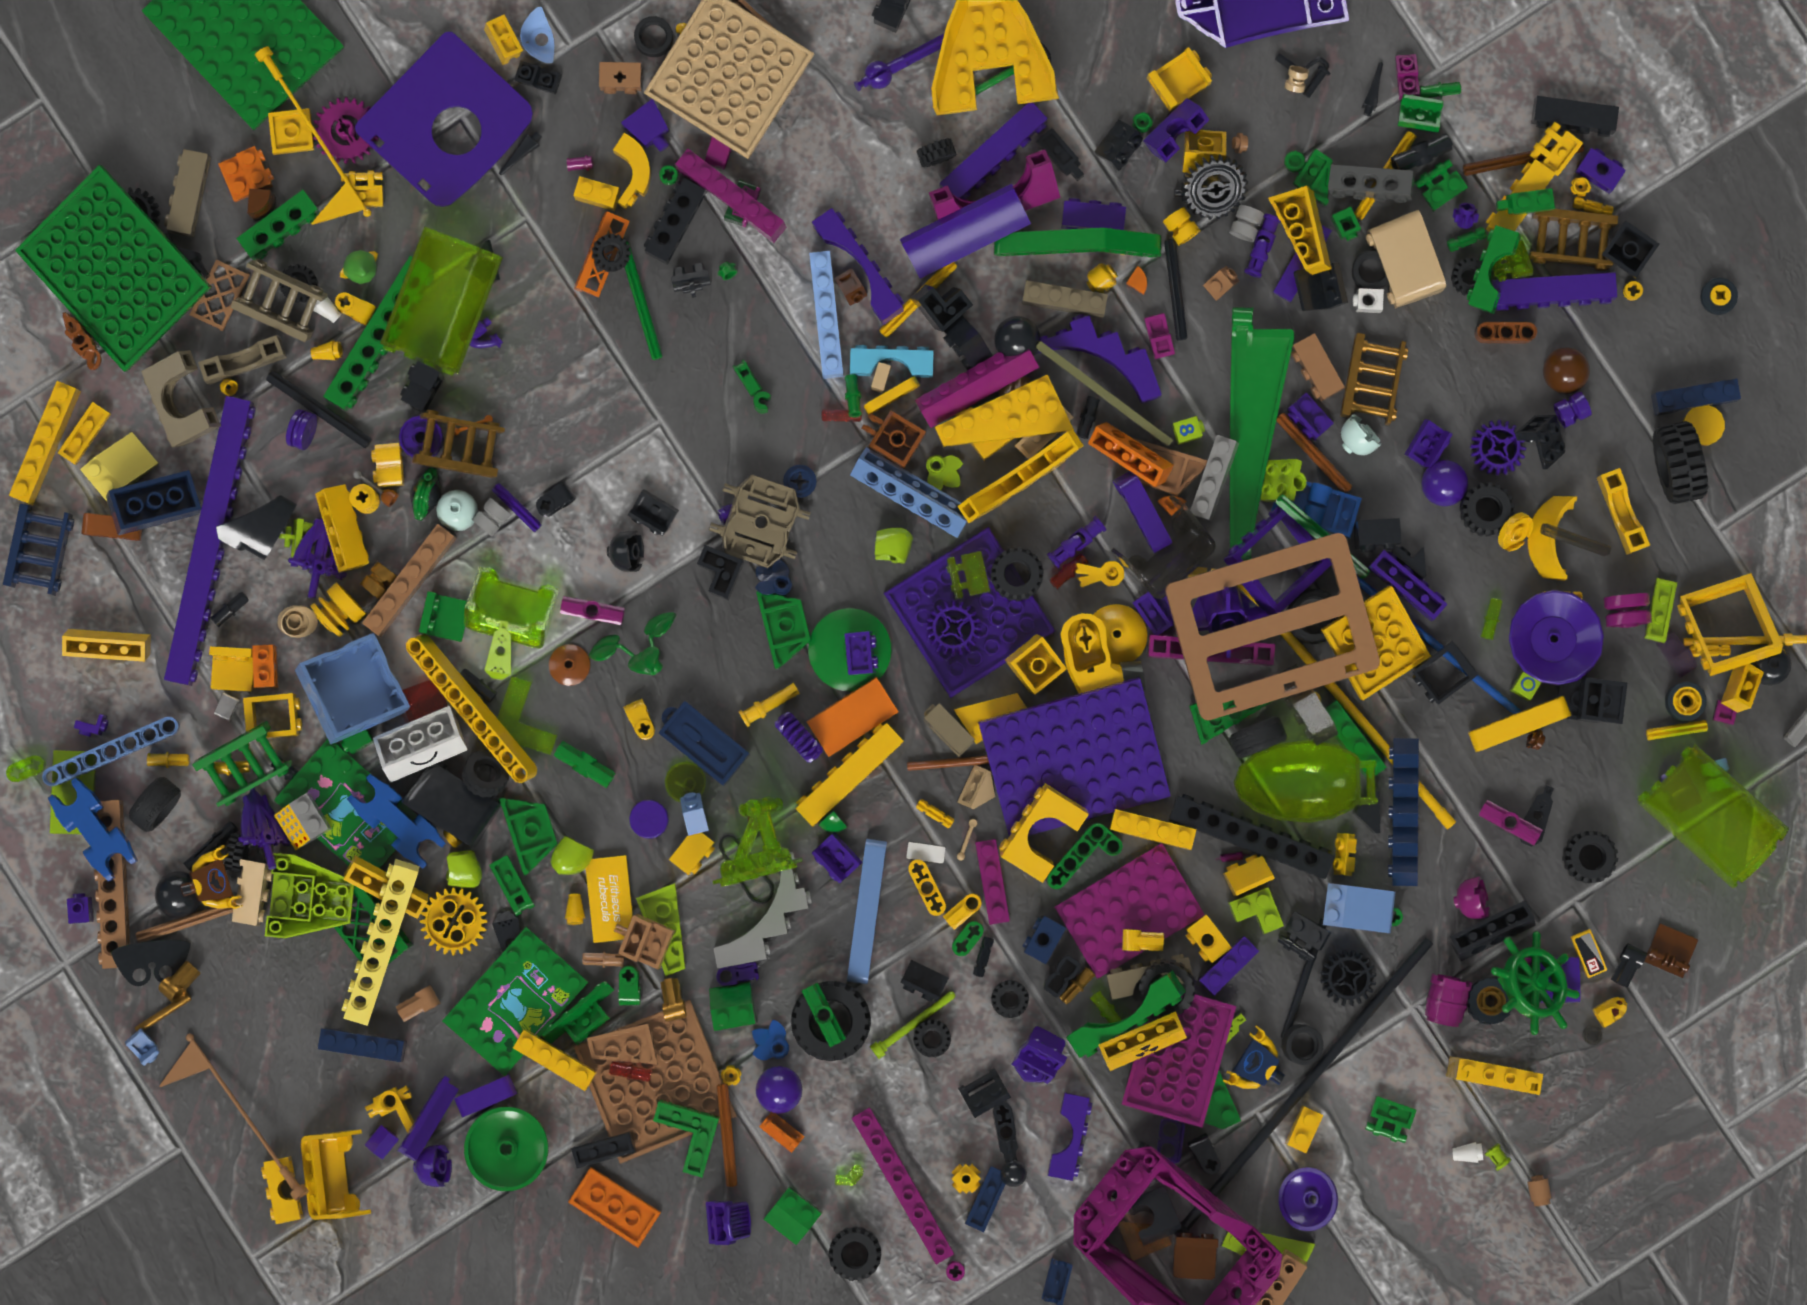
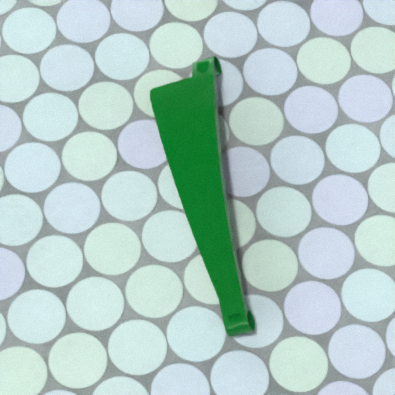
(1256, 389)

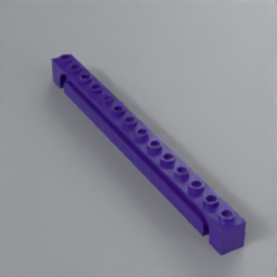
(207, 547)

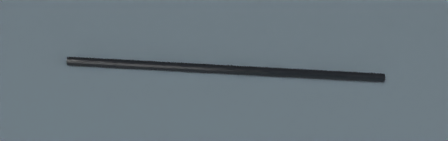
(1312, 1077)

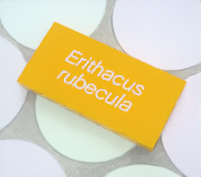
(609, 897)

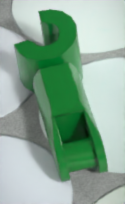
(753, 387)

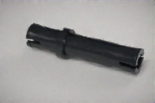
(213, 843)

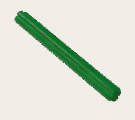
(642, 308)
(1314, 529)

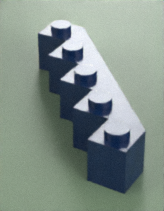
(1404, 811)

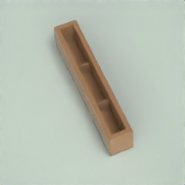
(409, 580)

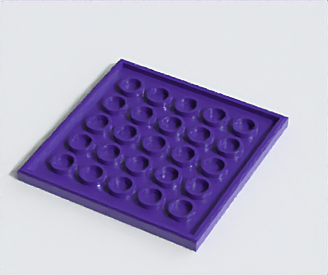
(1003, 622)

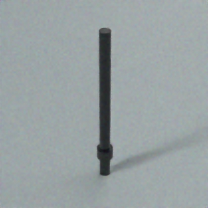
(1300, 990)

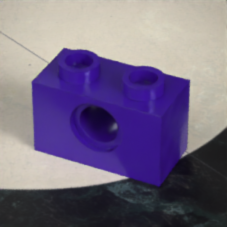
(1606, 181)

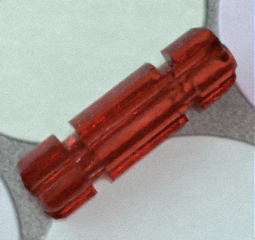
(838, 415)

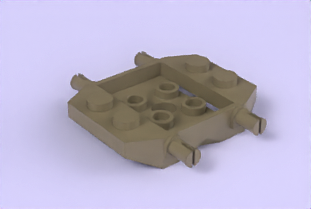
(746, 511)

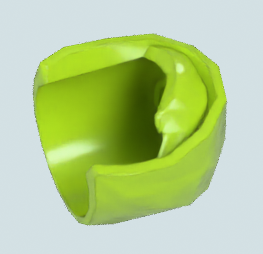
(893, 545)
(570, 857)
(463, 869)

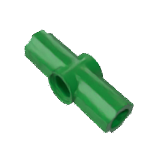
(584, 764)
(830, 1027)

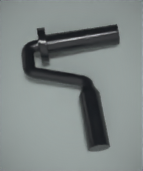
(1323, 71)

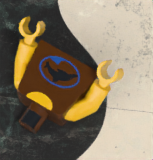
(211, 882)

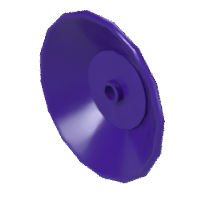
(1574, 626)

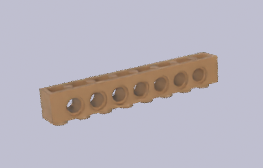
(119, 894)

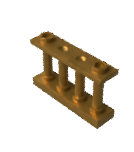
(1584, 221)
(1353, 385)
(465, 464)

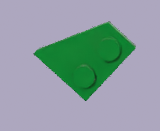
(1316, 175)

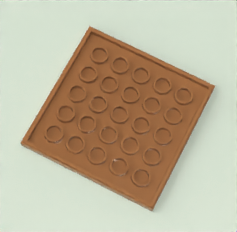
(683, 1077)

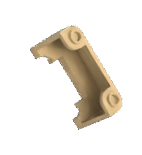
(1407, 259)

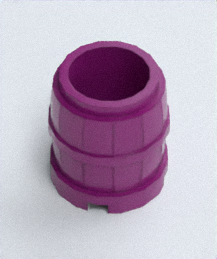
(1447, 1000)

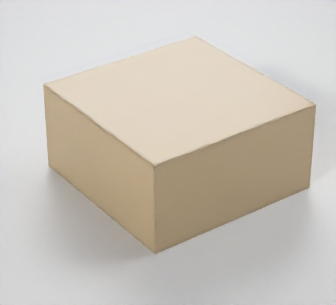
(881, 377)

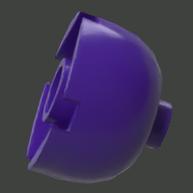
(433, 1166)

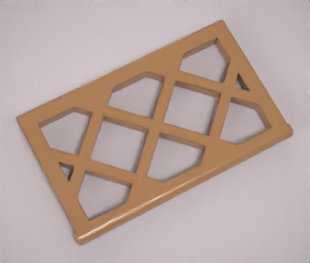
(227, 310)

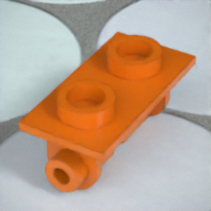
(781, 1131)

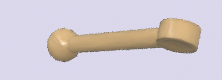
(972, 823)

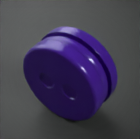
(301, 429)
(649, 819)

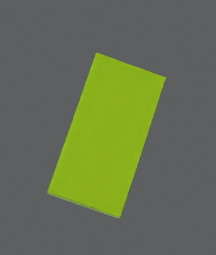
(66, 791)

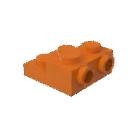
(245, 173)

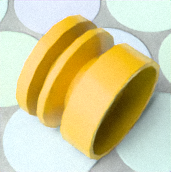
(337, 609)

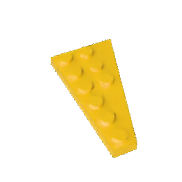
(1017, 414)

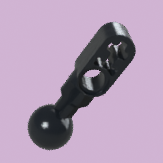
(1012, 1172)

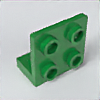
(443, 617)

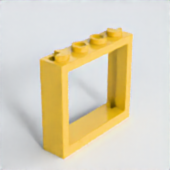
(1719, 590)
(1494, 1075)

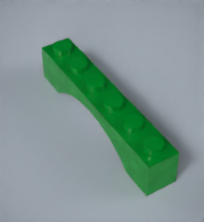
(1161, 993)

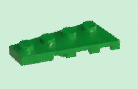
(1210, 728)

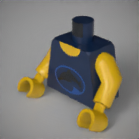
(1256, 1064)

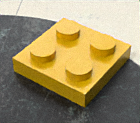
(290, 132)

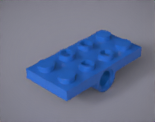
(1328, 507)

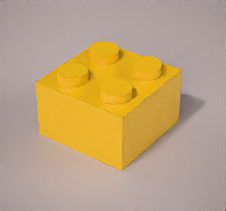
(1035, 664)

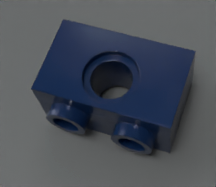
(1054, 932)

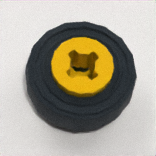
(1713, 301)

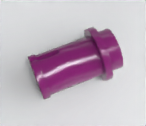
(580, 163)

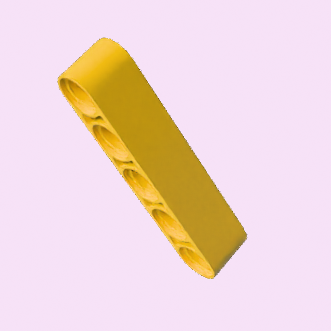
(1519, 723)

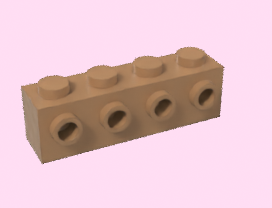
(1290, 1272)

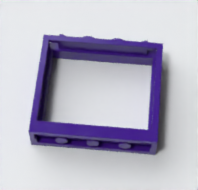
(1254, 587)

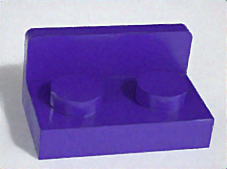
(1309, 416)
(861, 652)

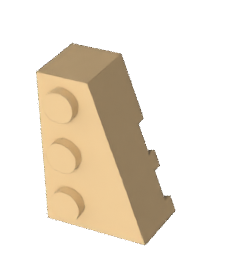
(254, 892)

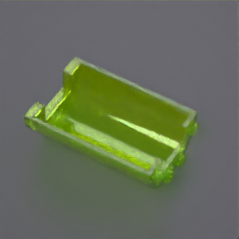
(441, 300)
(1714, 816)

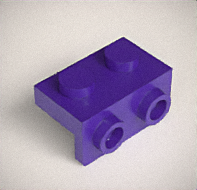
(1428, 444)
(836, 858)

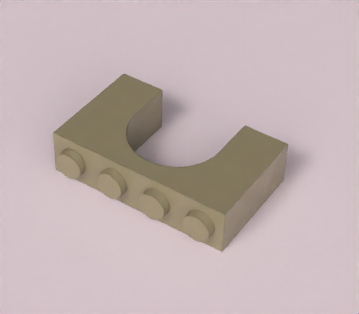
(161, 382)
(948, 729)

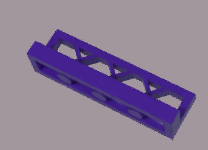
(428, 1119)

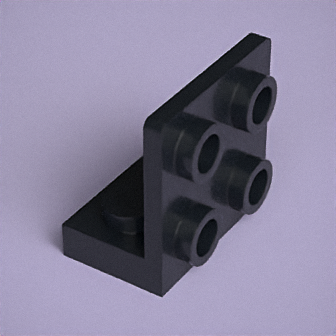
(1321, 290)
(1547, 436)
(924, 980)

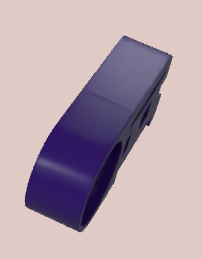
(740, 972)

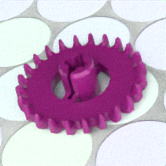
(334, 114)

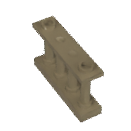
(263, 312)

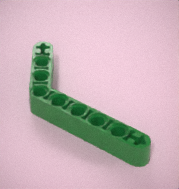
(1079, 241)

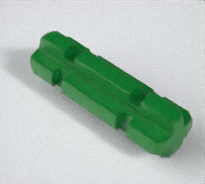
(1466, 239)

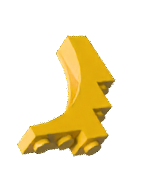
(1021, 477)

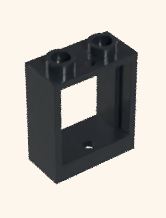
(1461, 659)

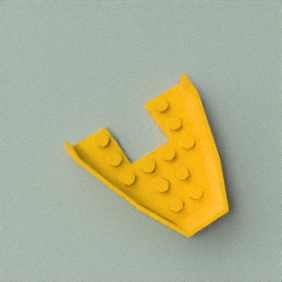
(988, 37)

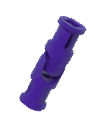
(1261, 247)
(1069, 547)

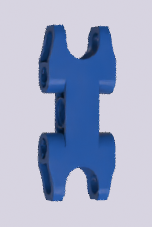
(384, 810)
(84, 817)

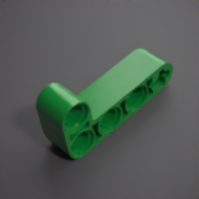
(1080, 858)

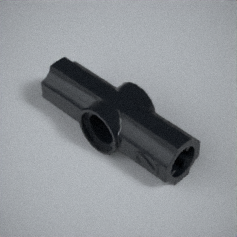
(1422, 153)

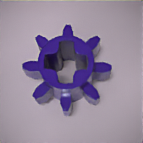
(1465, 215)

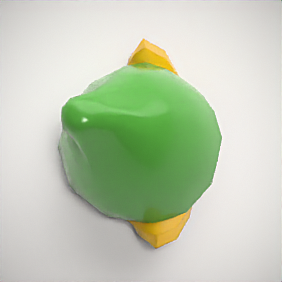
(360, 266)

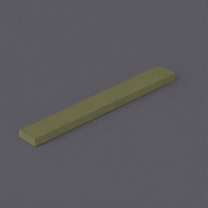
(1104, 393)

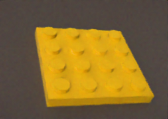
(1395, 639)

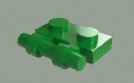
(1445, 190)
(1393, 1113)

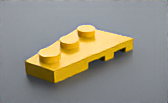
(974, 713)

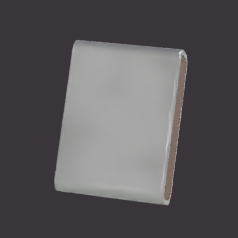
(226, 706)

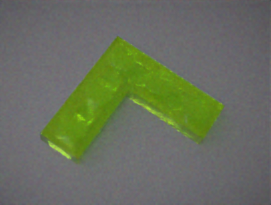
(510, 715)

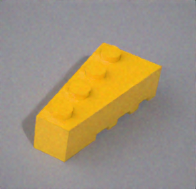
(1303, 226)

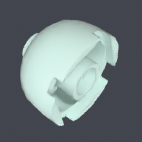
(1359, 437)
(456, 510)

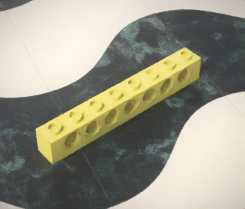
(362, 1012)

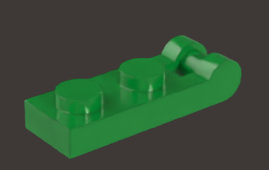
(511, 884)

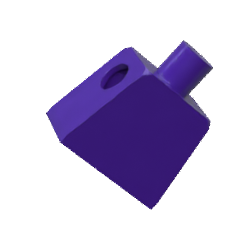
(647, 126)

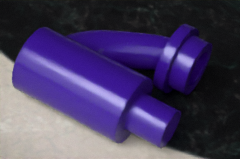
(479, 331)

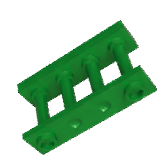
(242, 744)

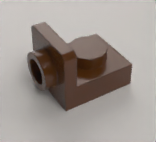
(851, 287)

